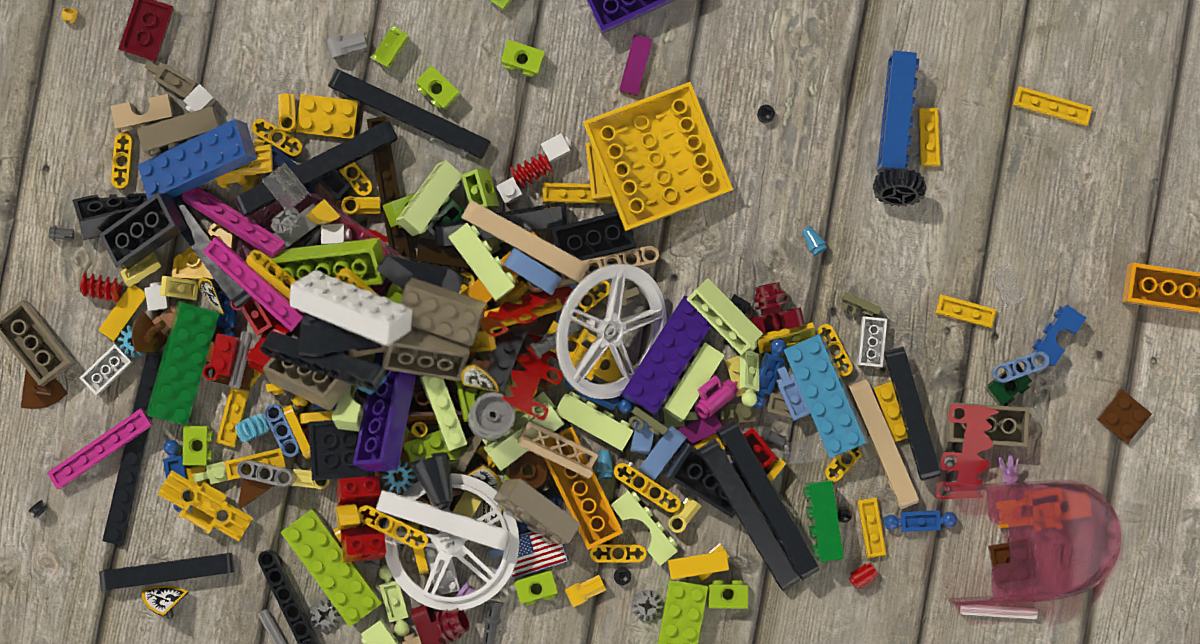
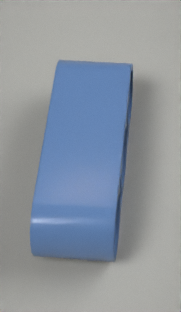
(532, 271)
(1029, 367)
(274, 424)
(643, 438)
(662, 453)

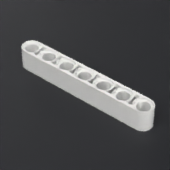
(443, 520)

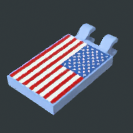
(534, 554)

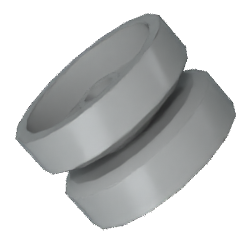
(483, 425)

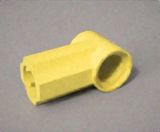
(304, 479)
(684, 513)

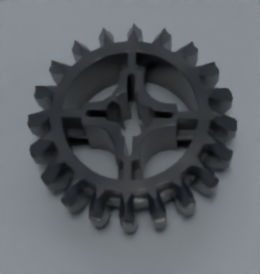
(899, 187)

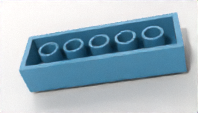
(826, 396)

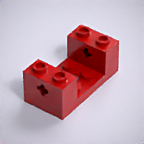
(362, 541)

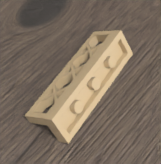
(555, 456)

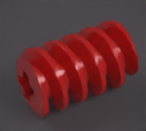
(531, 170)
(101, 288)

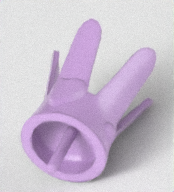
(1011, 473)

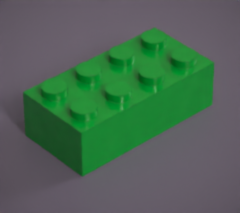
(824, 520)

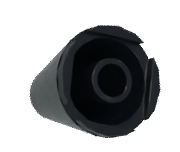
(435, 478)

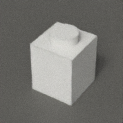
(199, 99)
(556, 147)
(509, 191)
(335, 233)
(154, 300)

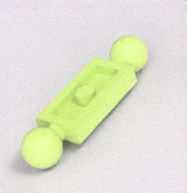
(749, 375)
(394, 602)

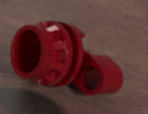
(774, 318)
(439, 628)

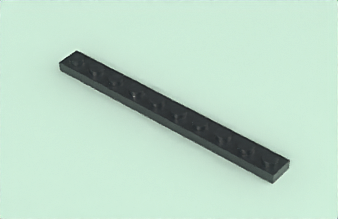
(131, 459)

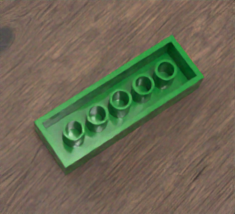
(182, 363)

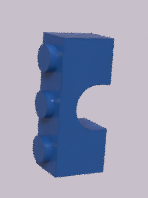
(1065, 319)

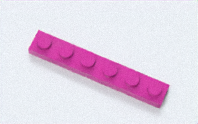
(234, 221)
(253, 283)
(100, 448)

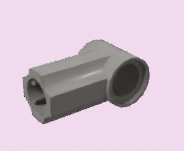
(341, 46)

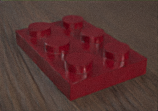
(146, 28)

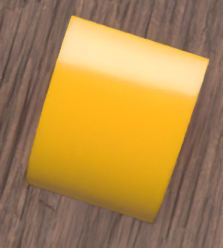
(322, 214)
(347, 516)

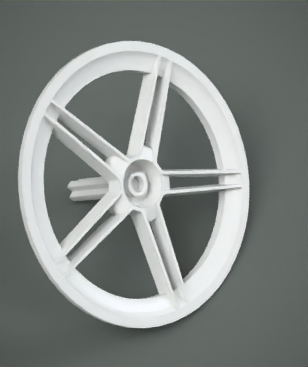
(610, 329)
(454, 546)

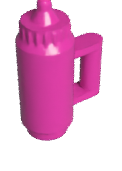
(716, 398)

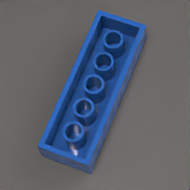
(897, 110)
(198, 160)

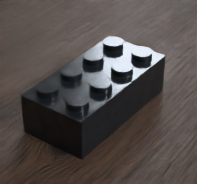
(143, 231)
(594, 237)
(503, 357)
(693, 474)

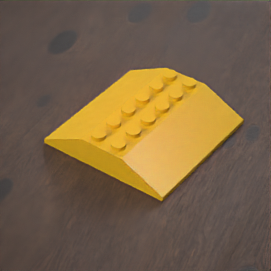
(657, 156)

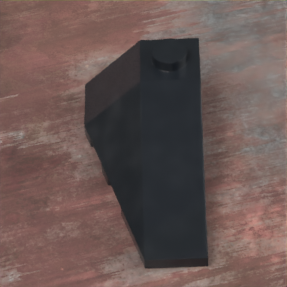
(99, 214)
(402, 269)
(323, 337)

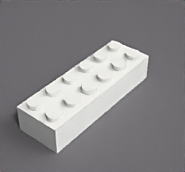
(351, 307)

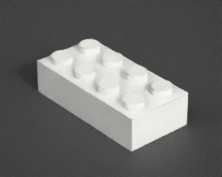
(872, 341)
(106, 369)
(449, 581)

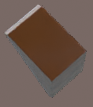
(251, 490)

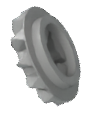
(285, 220)
(654, 599)
(315, 615)

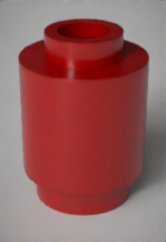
(863, 576)

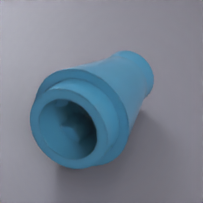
(814, 242)
(604, 465)

